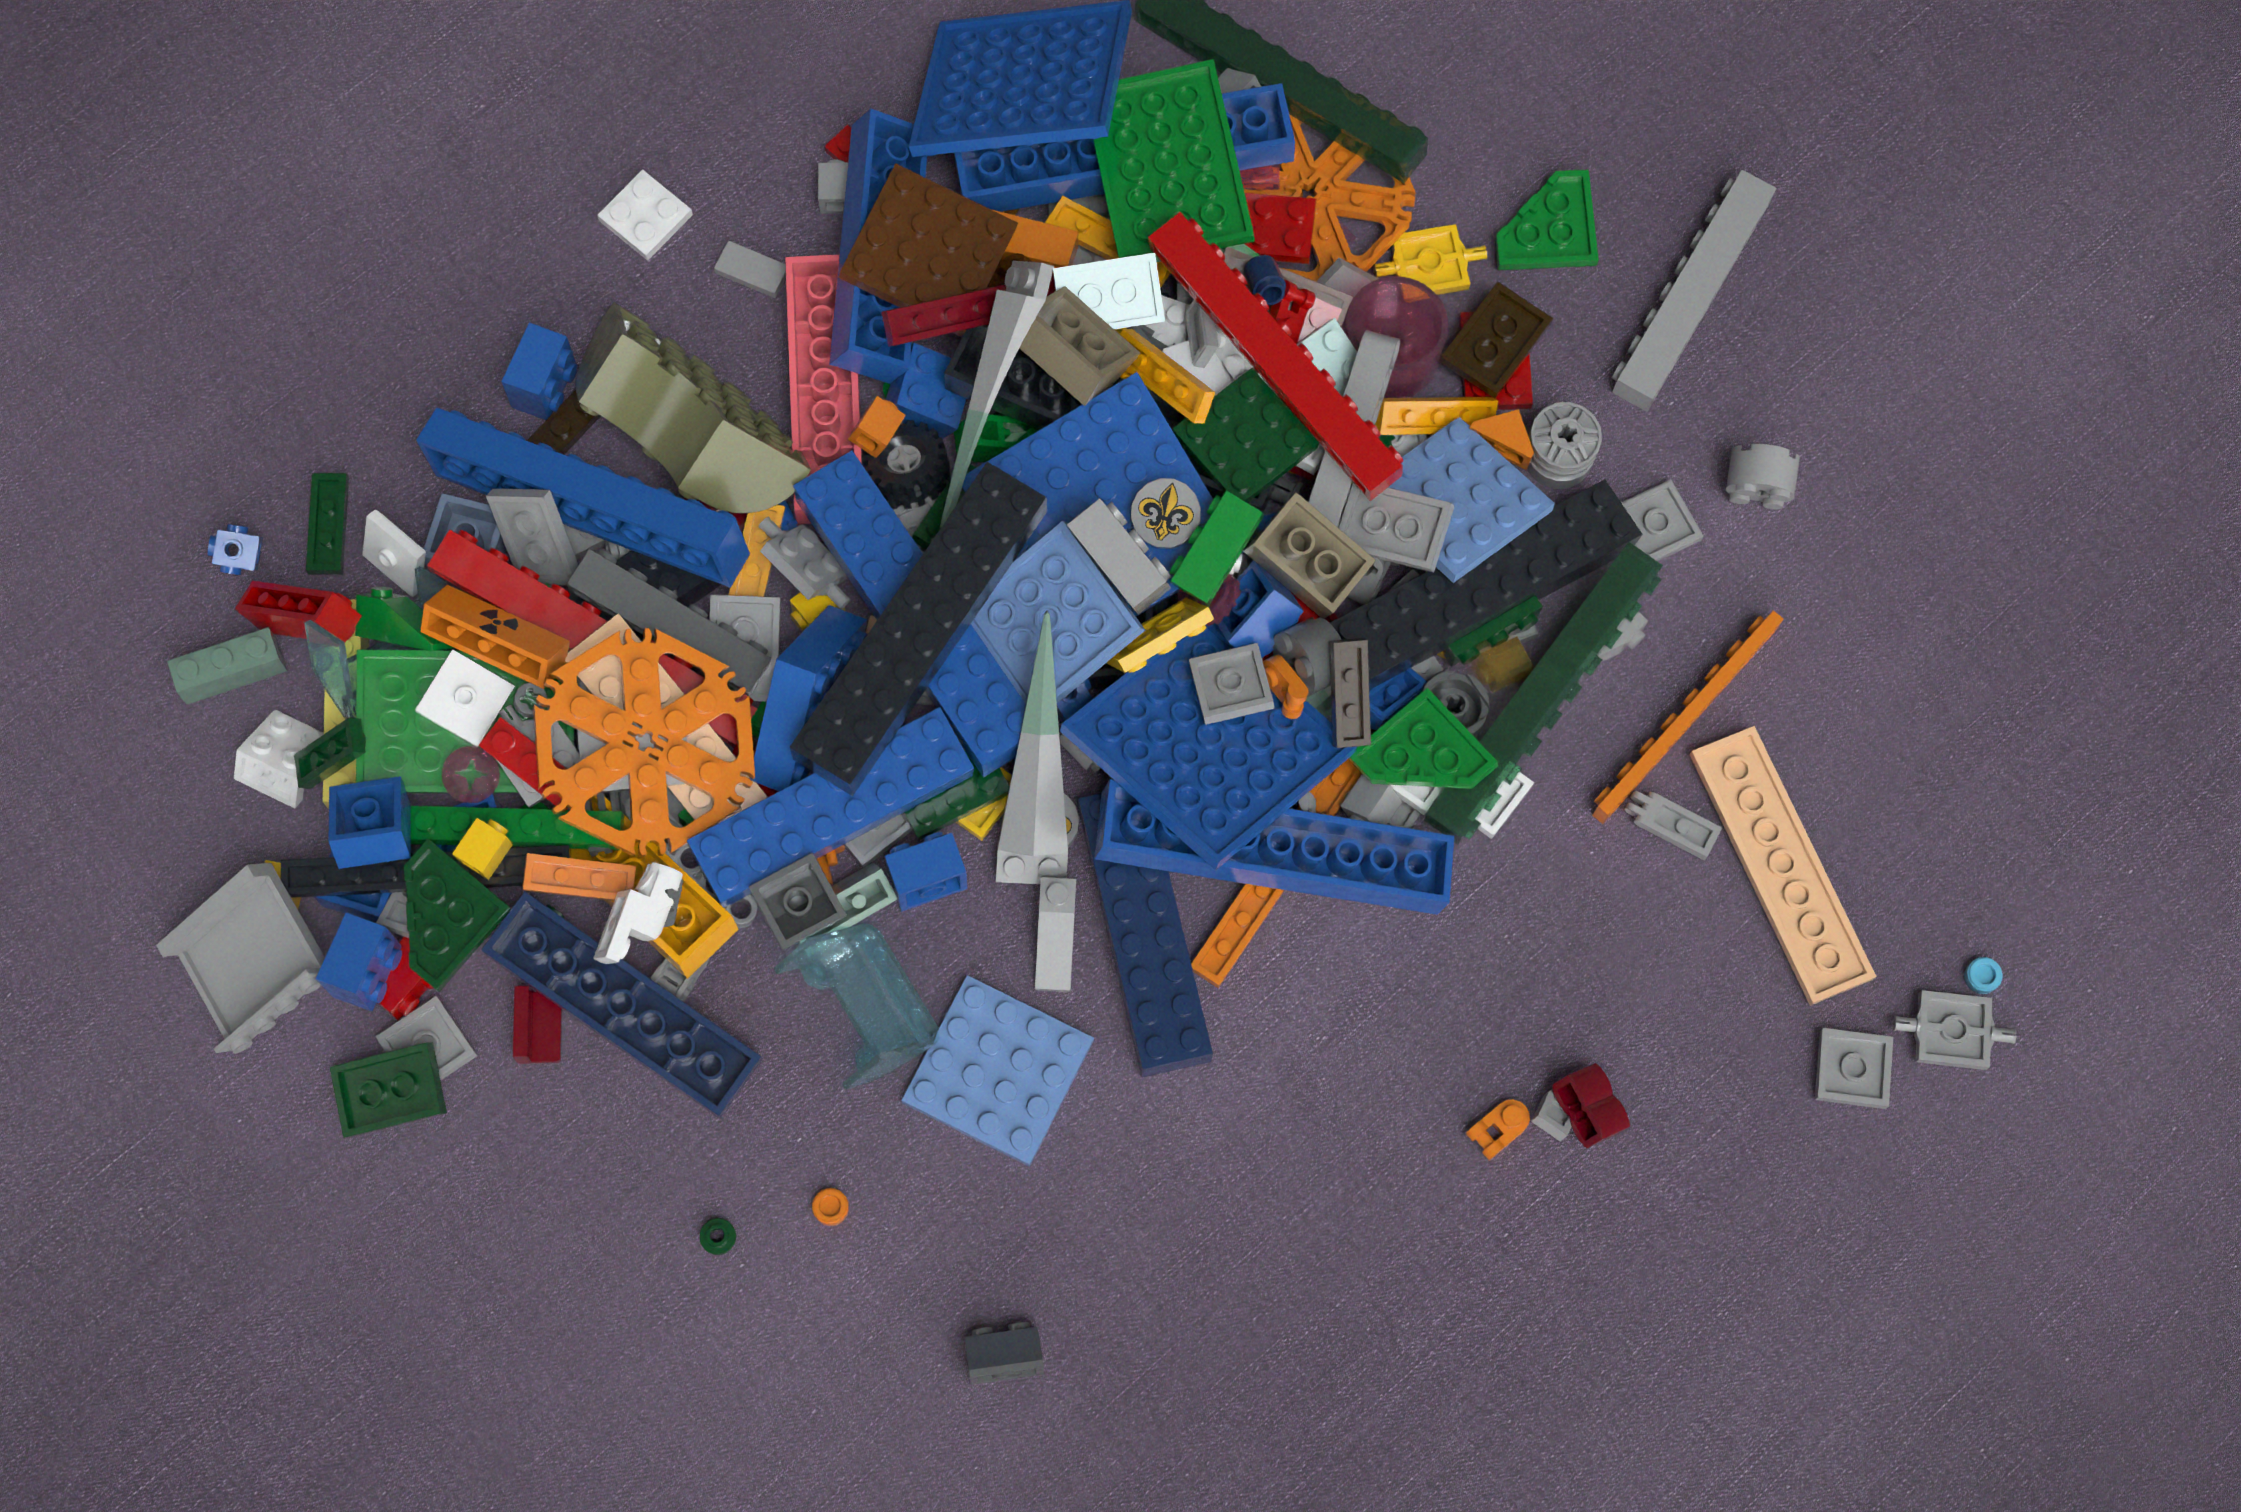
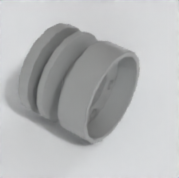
(1556, 461)

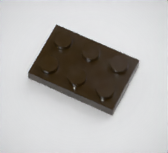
(1496, 340)

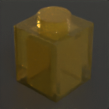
(1503, 665)

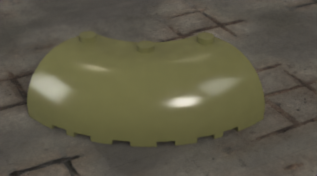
(686, 417)

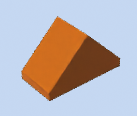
(1507, 436)

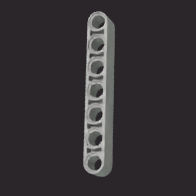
(1367, 389)

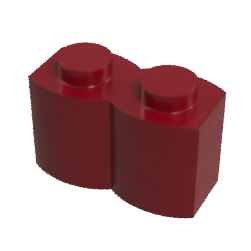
(1591, 1105)

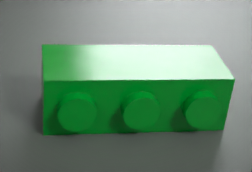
(1215, 547)

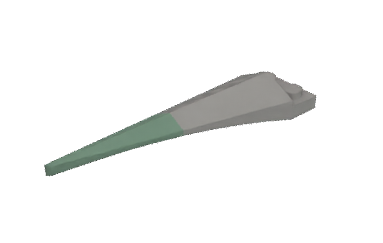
(1008, 325)
(1034, 818)

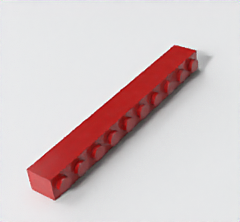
(1276, 356)
(520, 593)

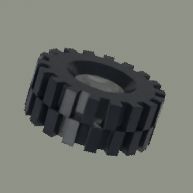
(924, 462)

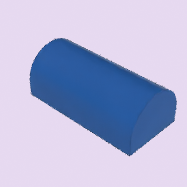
(1393, 696)

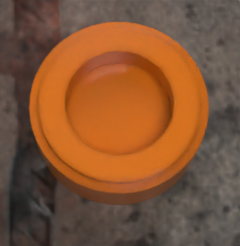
(830, 1206)

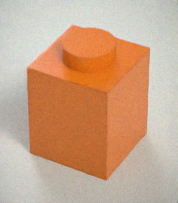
(876, 426)

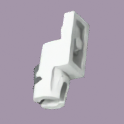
(641, 912)

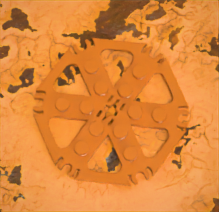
(1342, 200)
(617, 760)

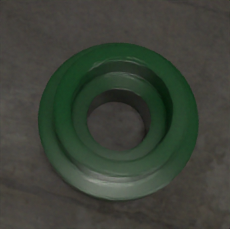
(721, 1247)

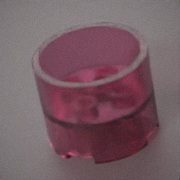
(1407, 312)

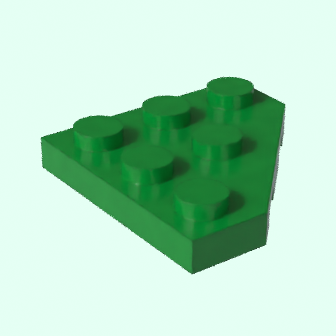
(1552, 227)
(1424, 748)

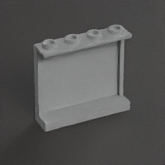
(247, 954)

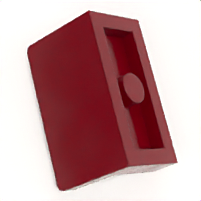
(536, 1028)

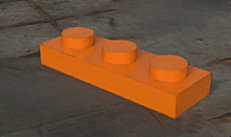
(576, 877)

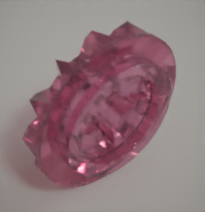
(1224, 599)
(458, 786)

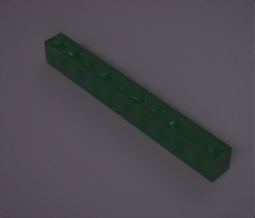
(1308, 94)
(1548, 686)

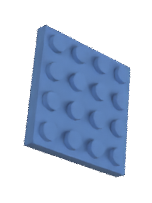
(1488, 495)
(1084, 608)
(998, 1070)

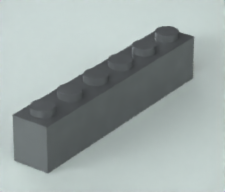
(643, 606)

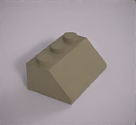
(1077, 346)
(1310, 556)

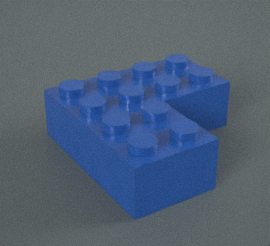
(796, 689)

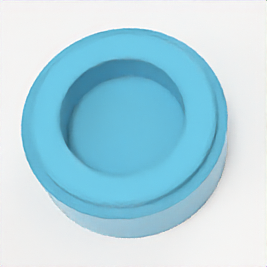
(1983, 975)

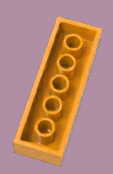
(700, 920)

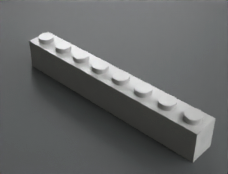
(1693, 291)

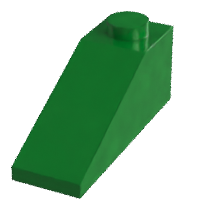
(996, 437)
(393, 620)

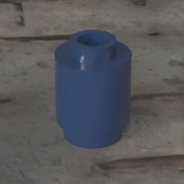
(1265, 278)

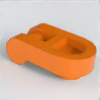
(1286, 686)
(1508, 1118)

